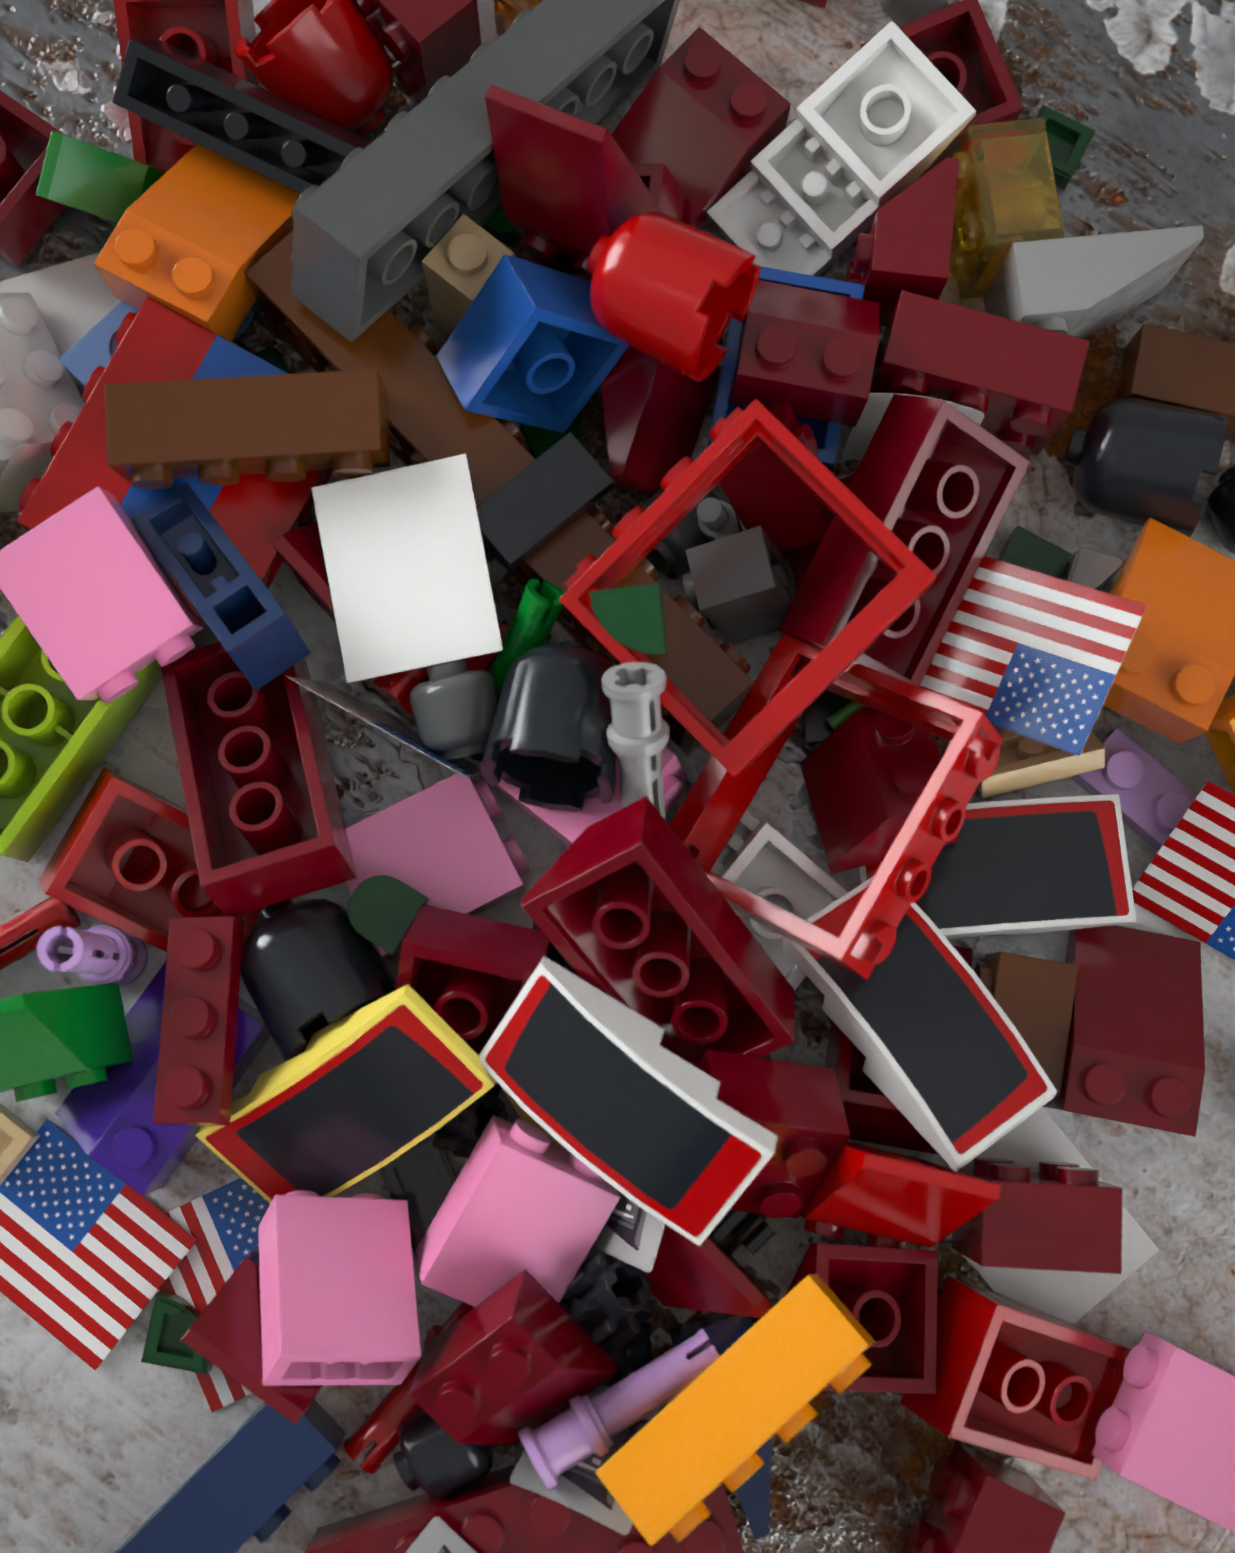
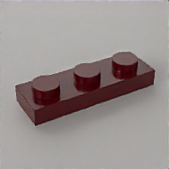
(199, 1022)

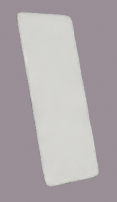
(25, 464)

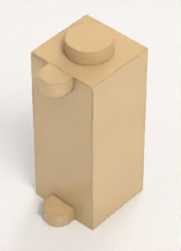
(459, 269)

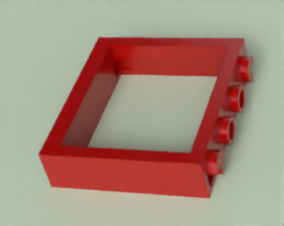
(684, 488)
(720, 801)

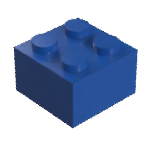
(529, 347)

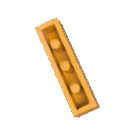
(734, 1409)

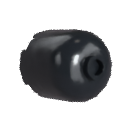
(1145, 461)
(554, 729)
(309, 970)

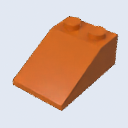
(197, 238)
(1185, 638)

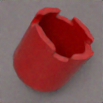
(321, 60)
(670, 290)

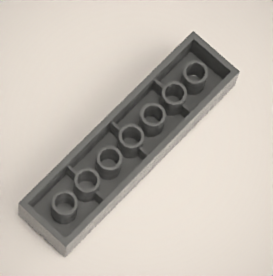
(391, 203)

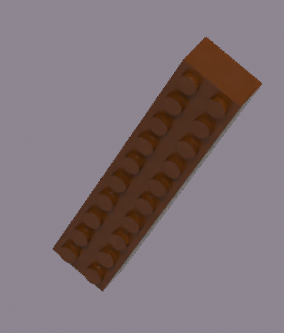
(432, 425)

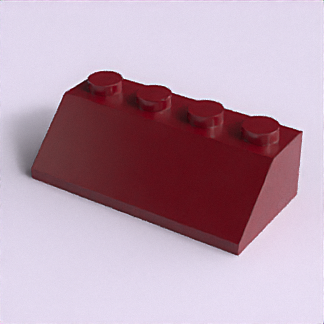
(943, 494)
(662, 938)

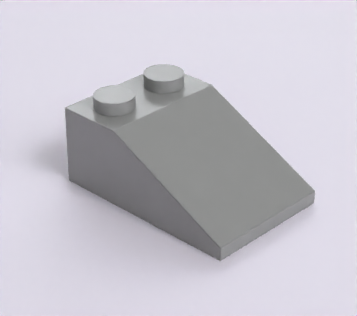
(1087, 280)

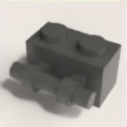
(738, 576)

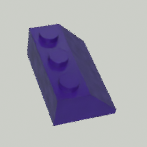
(117, 1115)

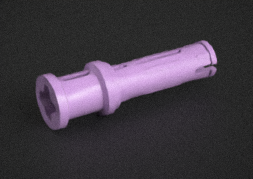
(86, 954)
(593, 1422)

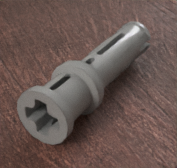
(637, 729)

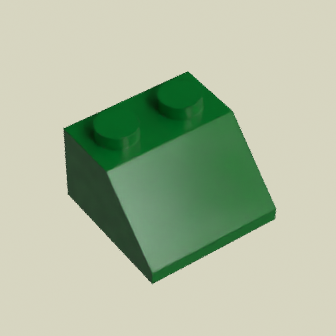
(61, 1037)

